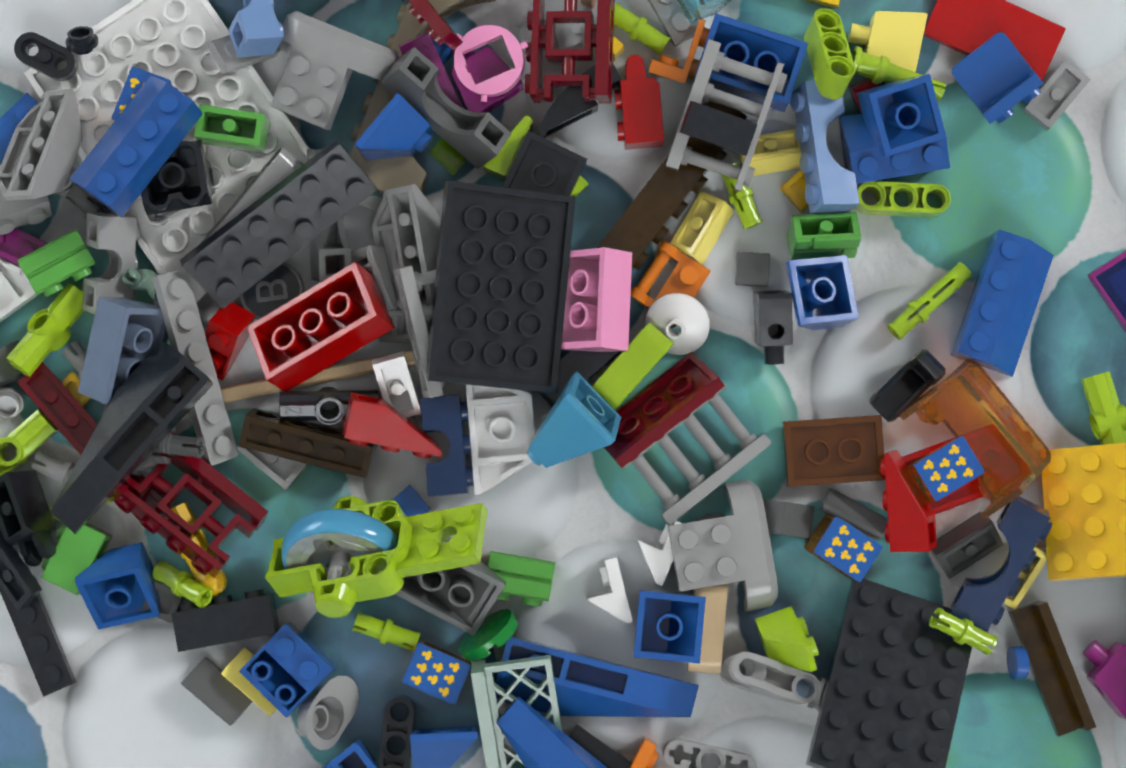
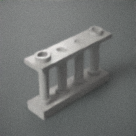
(704, 92)
(416, 317)
(724, 464)

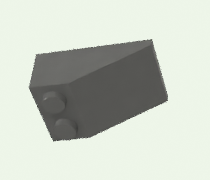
(455, 595)

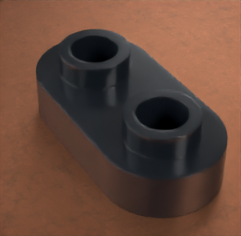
(47, 58)

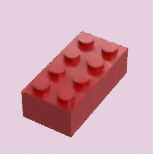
(320, 327)

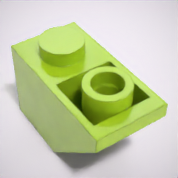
(786, 640)

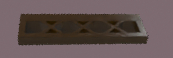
(305, 443)
(1052, 668)

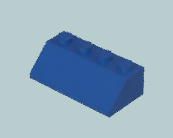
(137, 145)
(1003, 302)

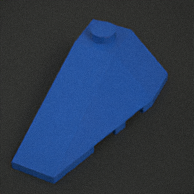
(541, 742)

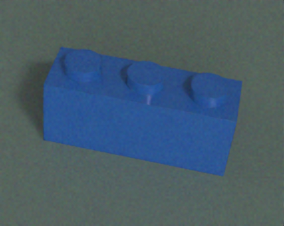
(759, 49)
(869, 164)

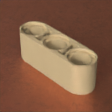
(712, 629)

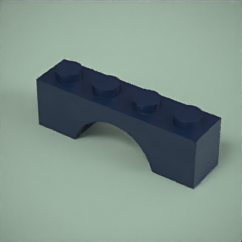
(983, 597)

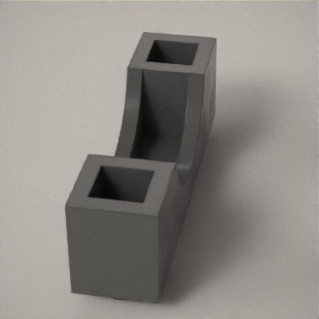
(471, 133)
(330, 249)

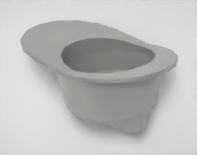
(328, 713)

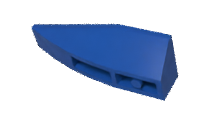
(597, 686)

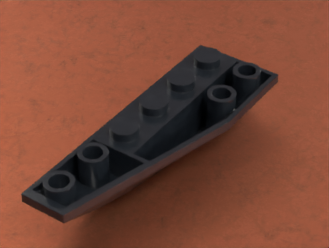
(129, 430)

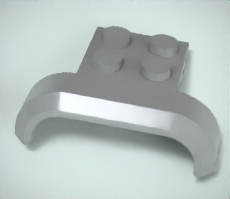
(322, 67)
(729, 548)

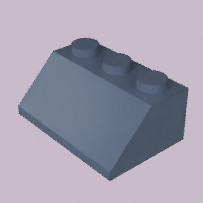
(118, 343)

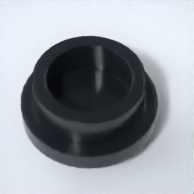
(81, 40)

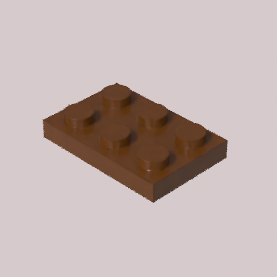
(833, 450)

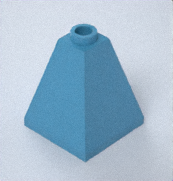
(575, 425)

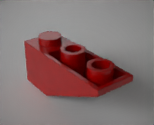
(377, 422)
(910, 516)

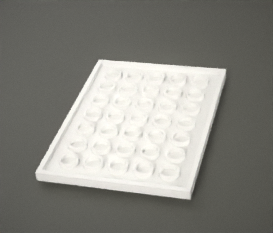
(173, 43)

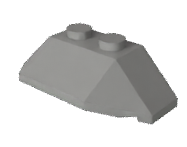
(42, 148)
(410, 234)

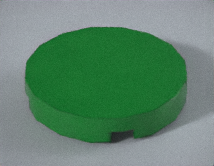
(495, 629)

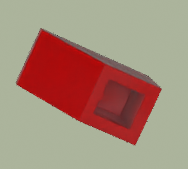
(227, 336)

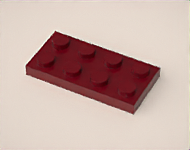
(662, 407)

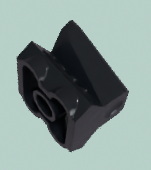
(180, 183)

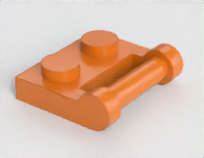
(685, 279)

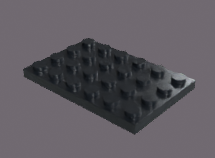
(500, 287)
(889, 685)

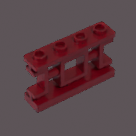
(595, 35)
(210, 488)

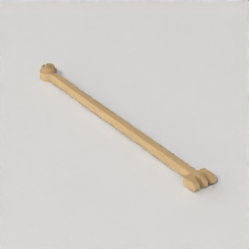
(330, 374)

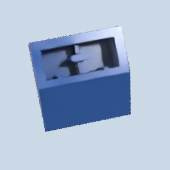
(287, 669)

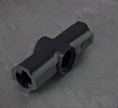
(307, 404)

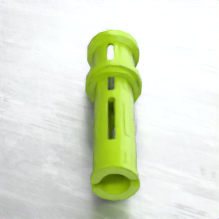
(881, 70)

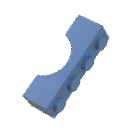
(256, 29)
(828, 184)

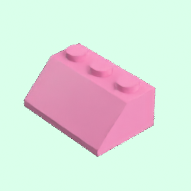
(597, 300)

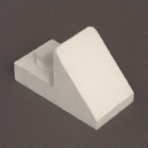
(397, 383)
(659, 560)
(616, 600)

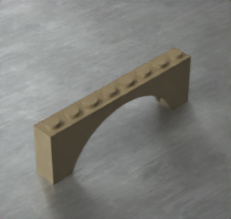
(399, 171)

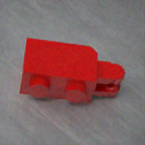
(640, 108)

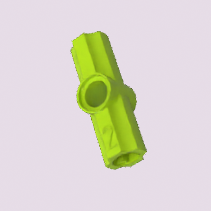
(47, 331)
(1106, 413)
(27, 439)

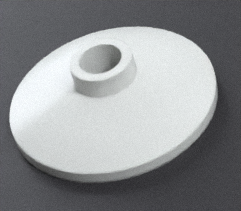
(685, 312)

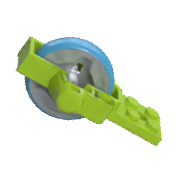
(370, 550)

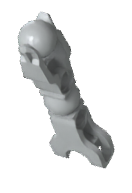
(771, 679)

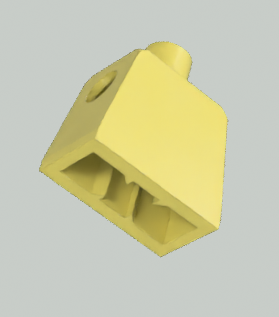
(892, 35)

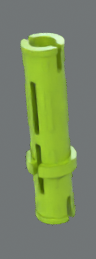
(902, 326)

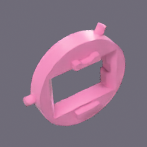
(498, 84)

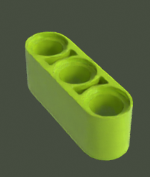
(829, 53)
(915, 192)
(632, 365)

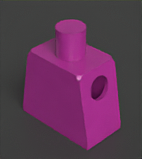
(483, 66)
(1109, 674)

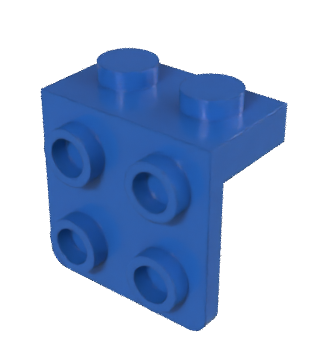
(997, 78)

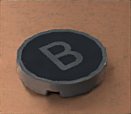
(273, 291)

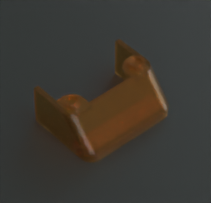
(993, 428)

